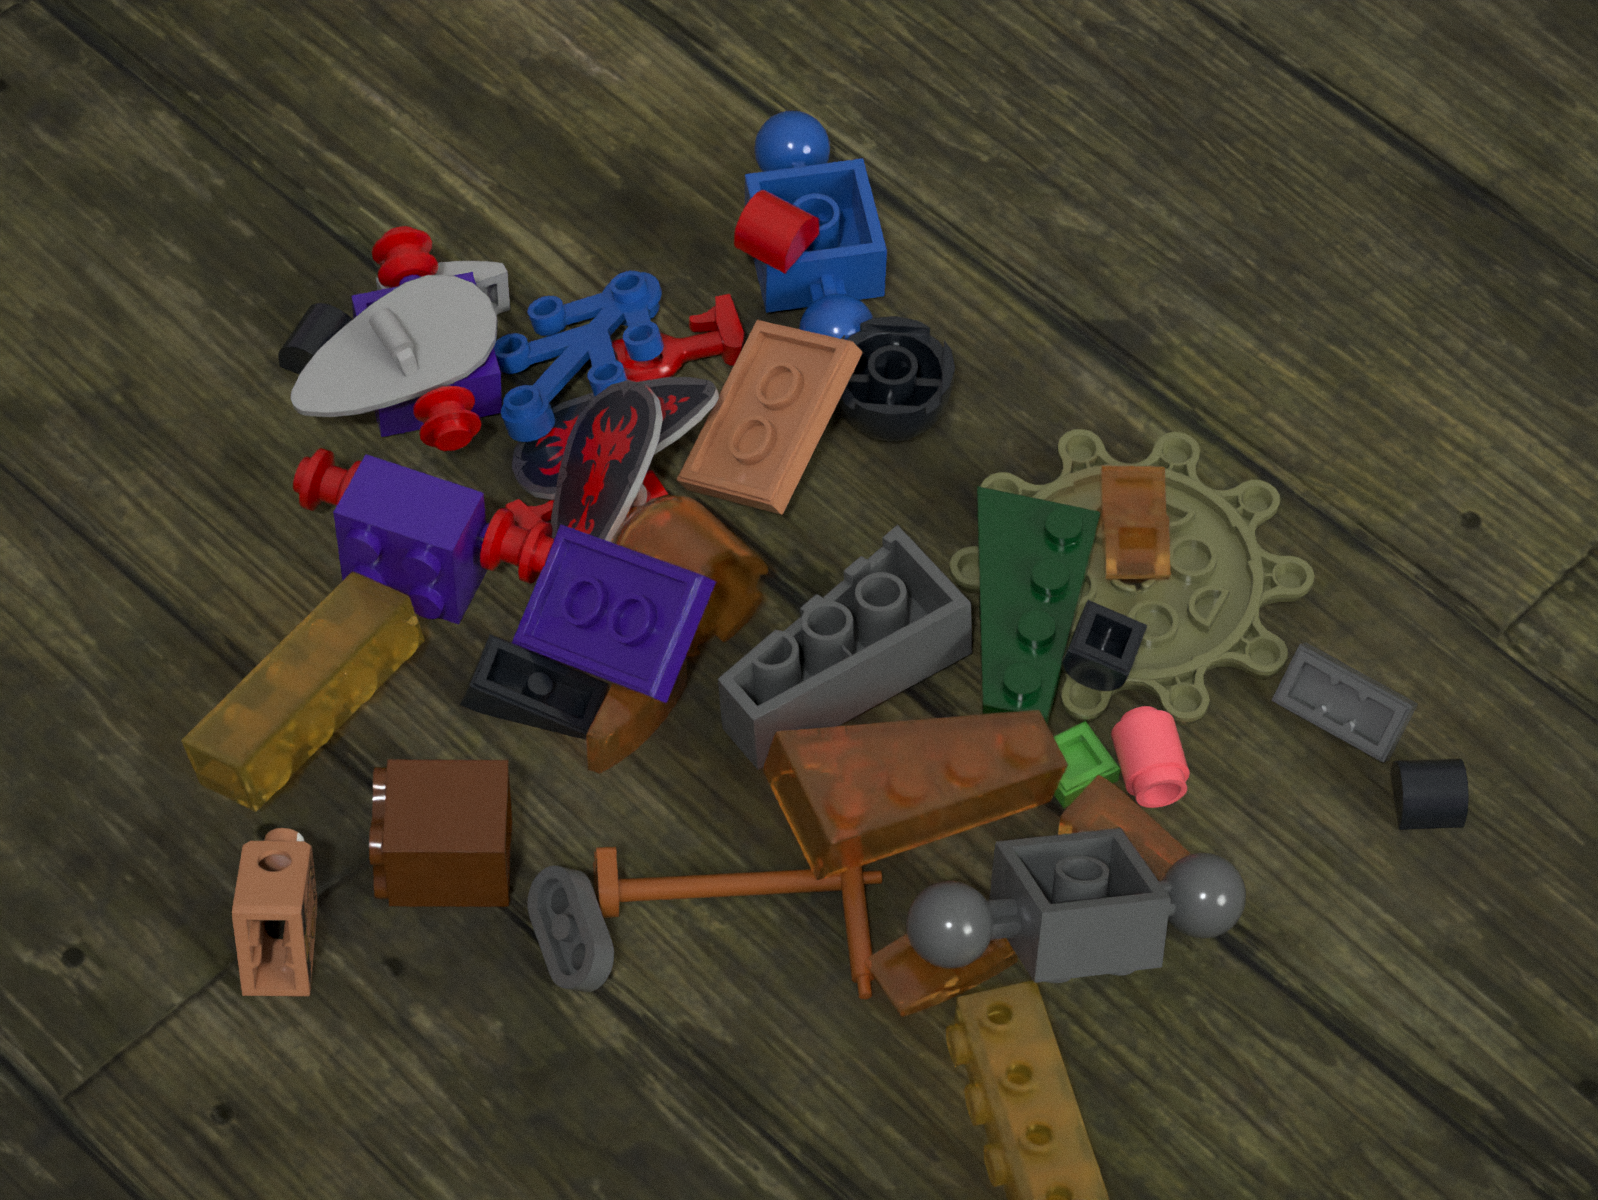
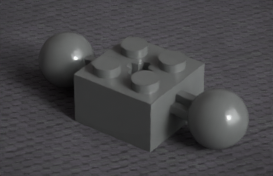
(1076, 907)

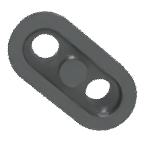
(570, 929)

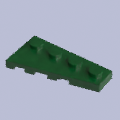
(1029, 595)

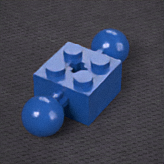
(848, 253)

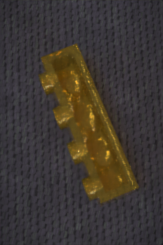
(303, 691)
(1022, 1096)

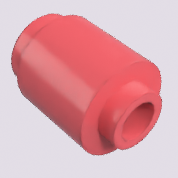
(1151, 756)

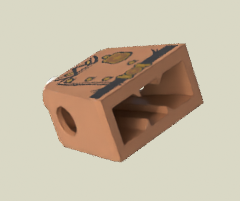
(275, 884)

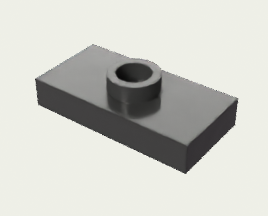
(1344, 702)

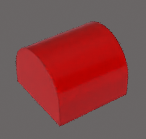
(774, 230)

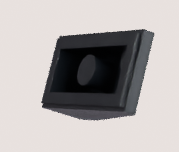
(532, 690)

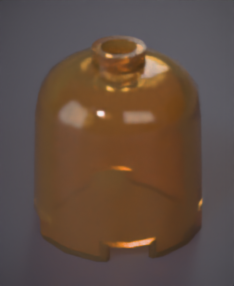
(693, 538)

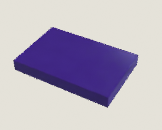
(614, 613)

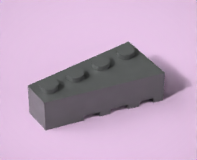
(850, 650)

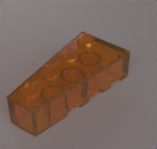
(906, 783)

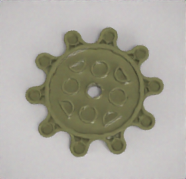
(1215, 586)

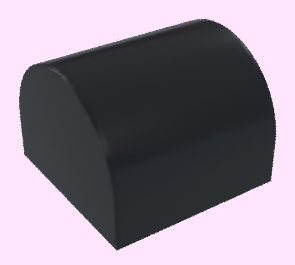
(310, 334)
(1103, 648)
(1430, 793)

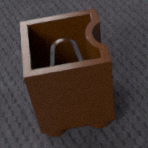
(442, 833)

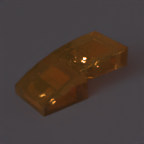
(1134, 522)
(627, 722)
(918, 985)

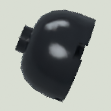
(898, 381)

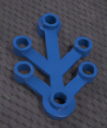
(627, 300)

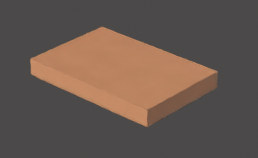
(769, 416)

